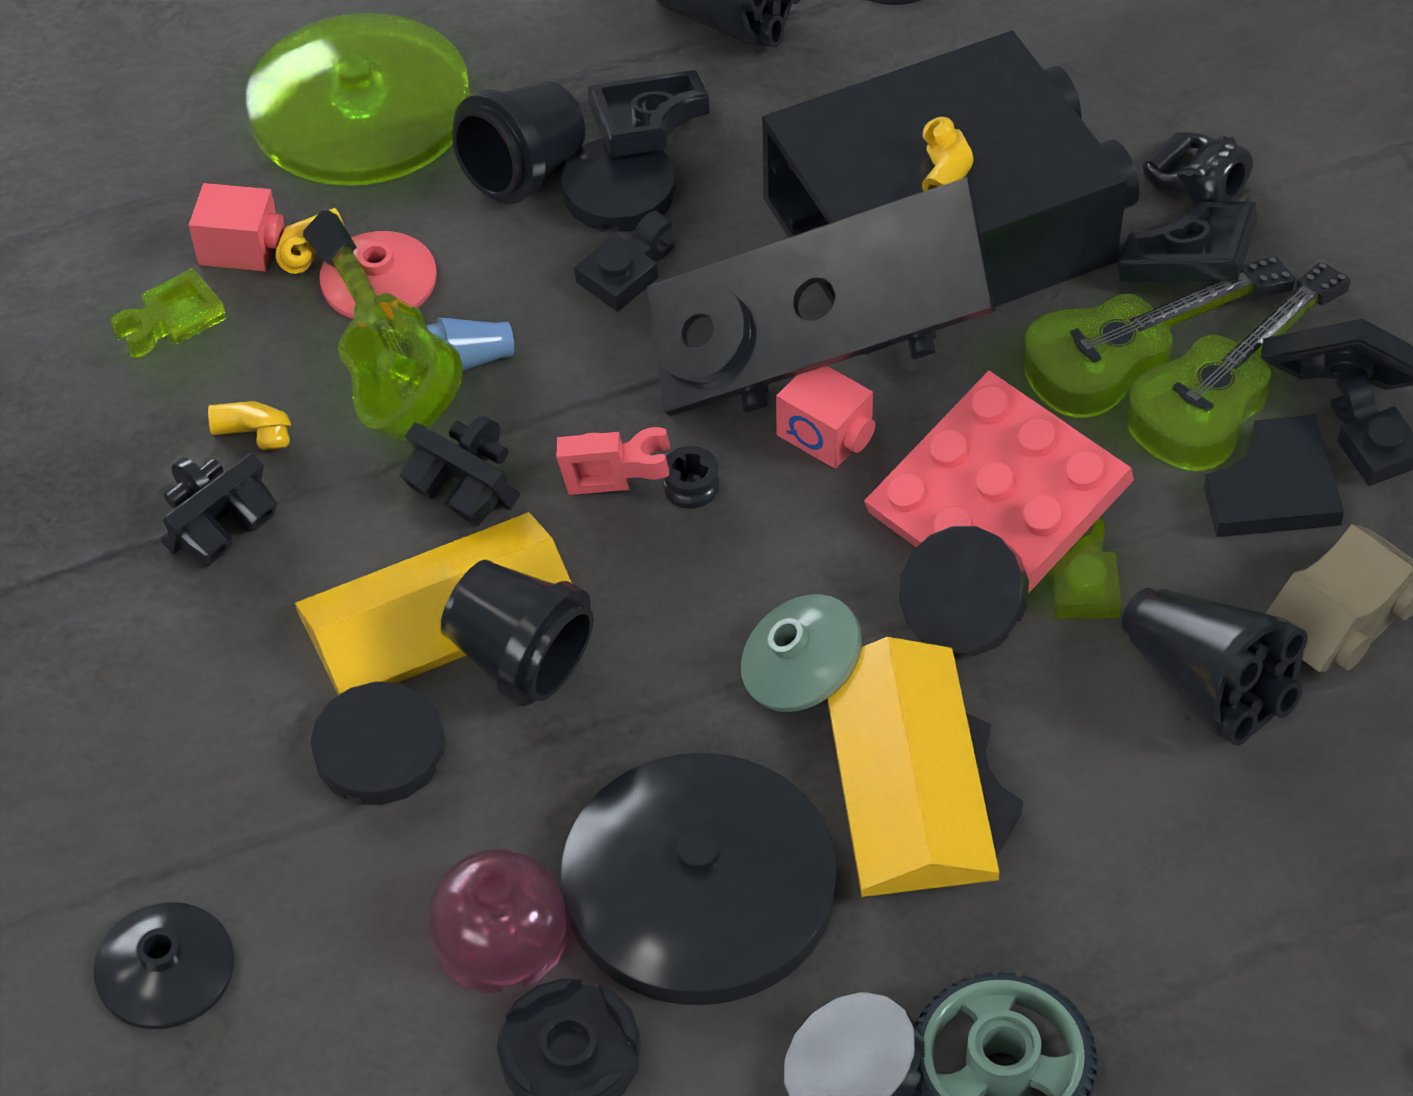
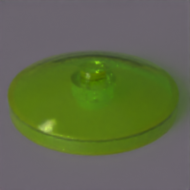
(357, 98)

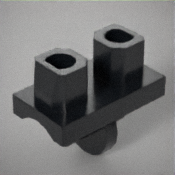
(480, 483)
(205, 497)

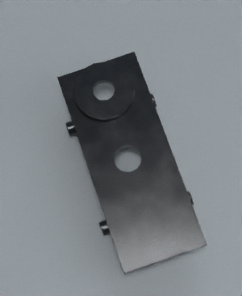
(893, 279)

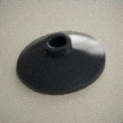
(170, 988)

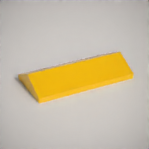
(391, 619)
(910, 771)

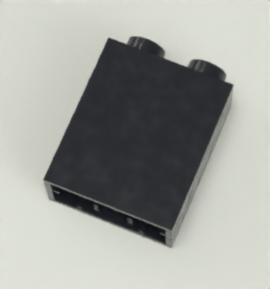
(1039, 177)

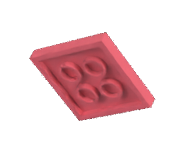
(1004, 469)

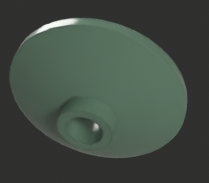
(801, 653)

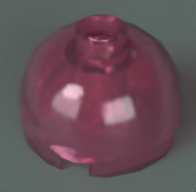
(497, 920)

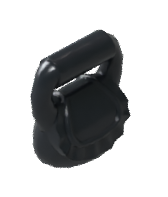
(1211, 175)

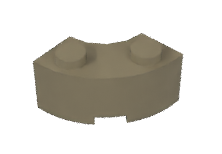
(1348, 598)

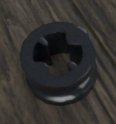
(691, 494)

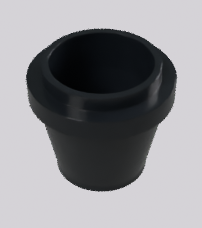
(516, 138)
(519, 629)

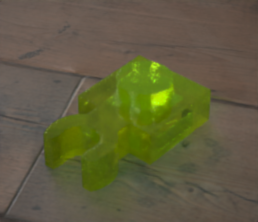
(170, 309)
(1087, 580)

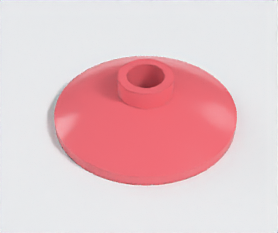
(393, 265)

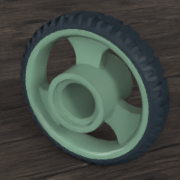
(998, 1030)

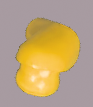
(947, 151)
(294, 251)
(251, 417)

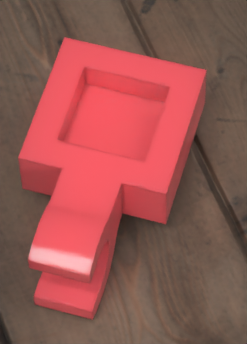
(606, 464)

